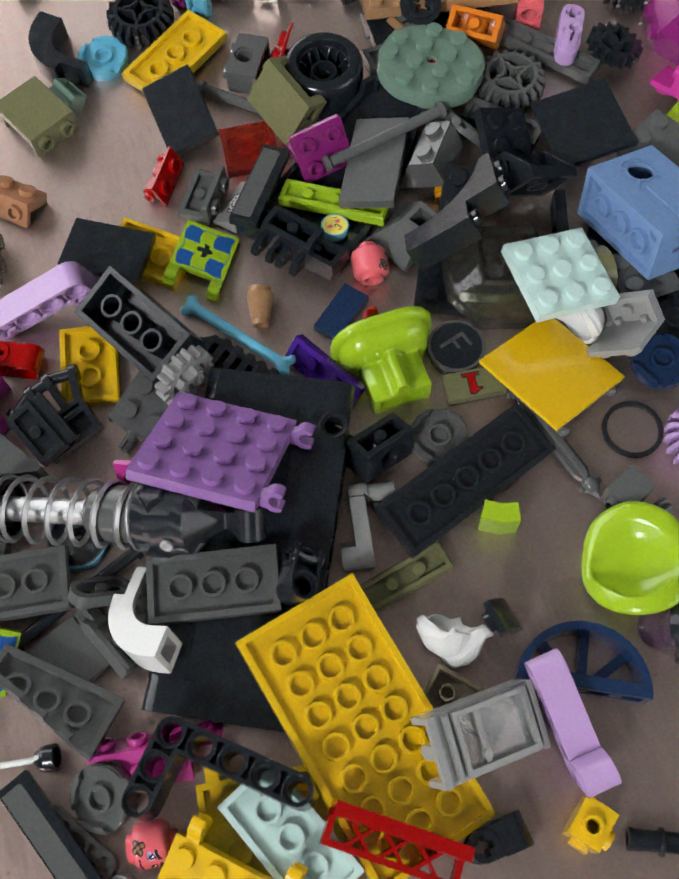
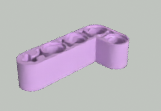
(44, 297)
(570, 724)

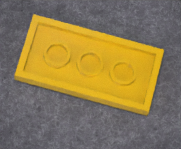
(185, 42)

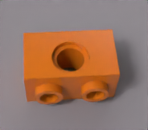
(480, 26)

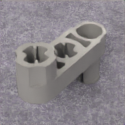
(360, 553)

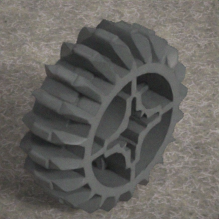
(512, 74)

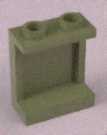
(283, 101)
(37, 115)

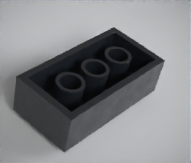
(135, 323)

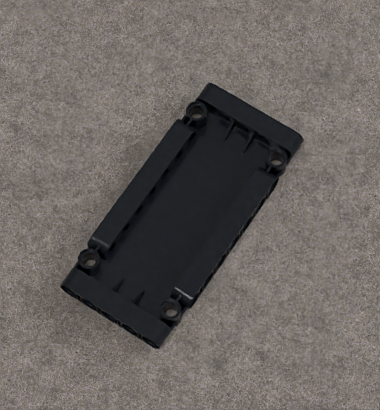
(209, 672)

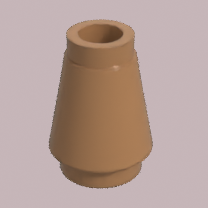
(260, 305)

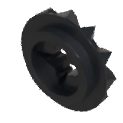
(423, 16)

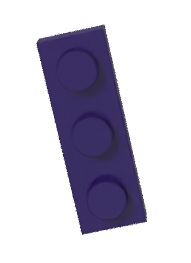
(316, 364)

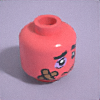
(370, 263)
(149, 844)

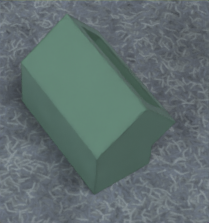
(69, 94)

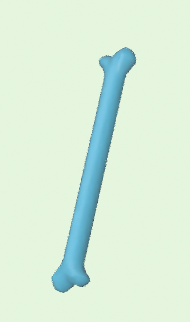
(281, 362)

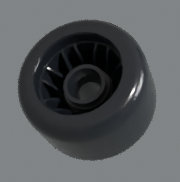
(327, 66)

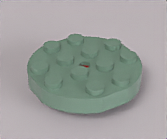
(430, 66)

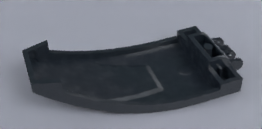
(298, 233)

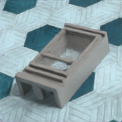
(483, 732)

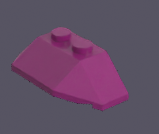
(663, 28)

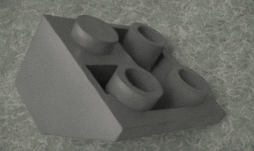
(402, 221)

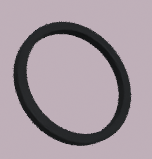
(644, 407)

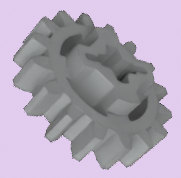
(184, 373)

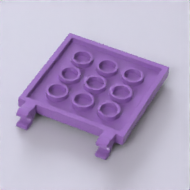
(218, 452)

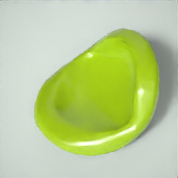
(632, 559)

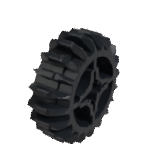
(139, 21)

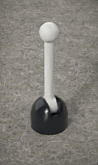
(45, 759)

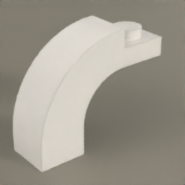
(147, 645)

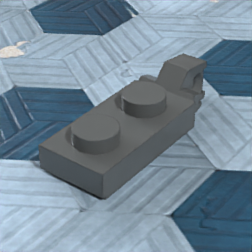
(96, 628)

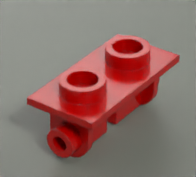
(166, 176)

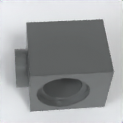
(629, 486)

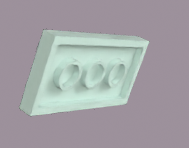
(286, 835)

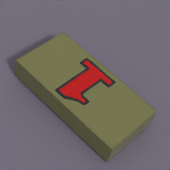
(471, 386)

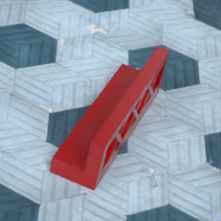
(397, 829)

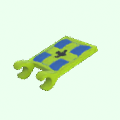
(204, 254)

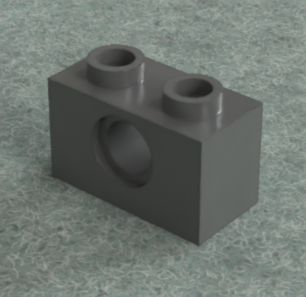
(246, 62)

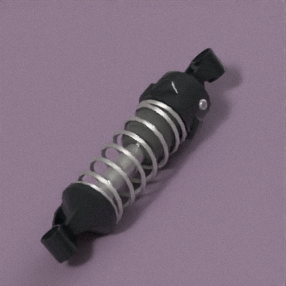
(122, 514)

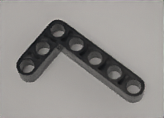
(217, 761)

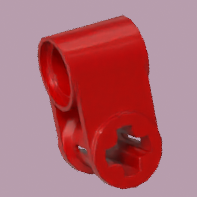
(20, 360)

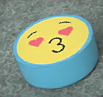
(335, 227)

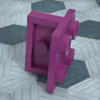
(317, 141)

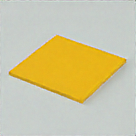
(551, 371)

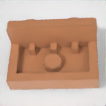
(19, 200)

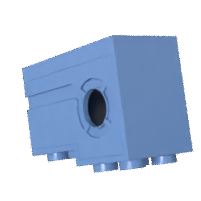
(636, 208)

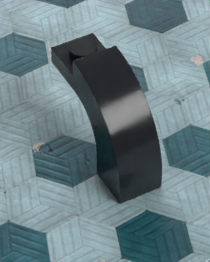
(45, 41)

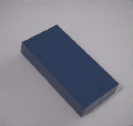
(341, 311)

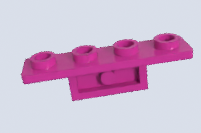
(131, 749)

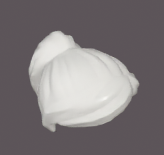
(585, 324)
(451, 639)

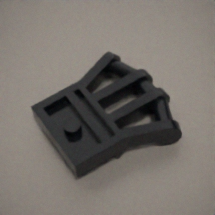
(76, 413)

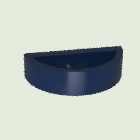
(598, 684)

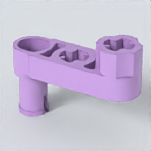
(568, 34)

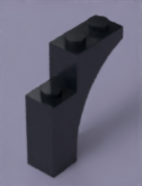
(461, 219)

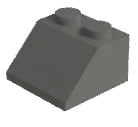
(434, 148)

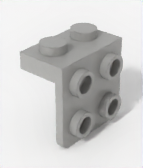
(628, 325)

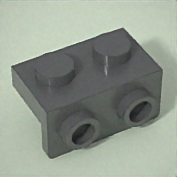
(204, 195)

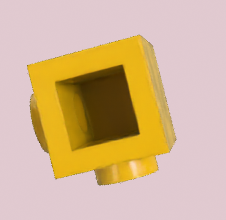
(590, 826)

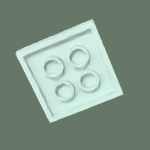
(559, 274)

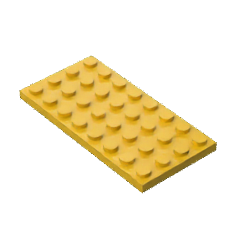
(348, 716)

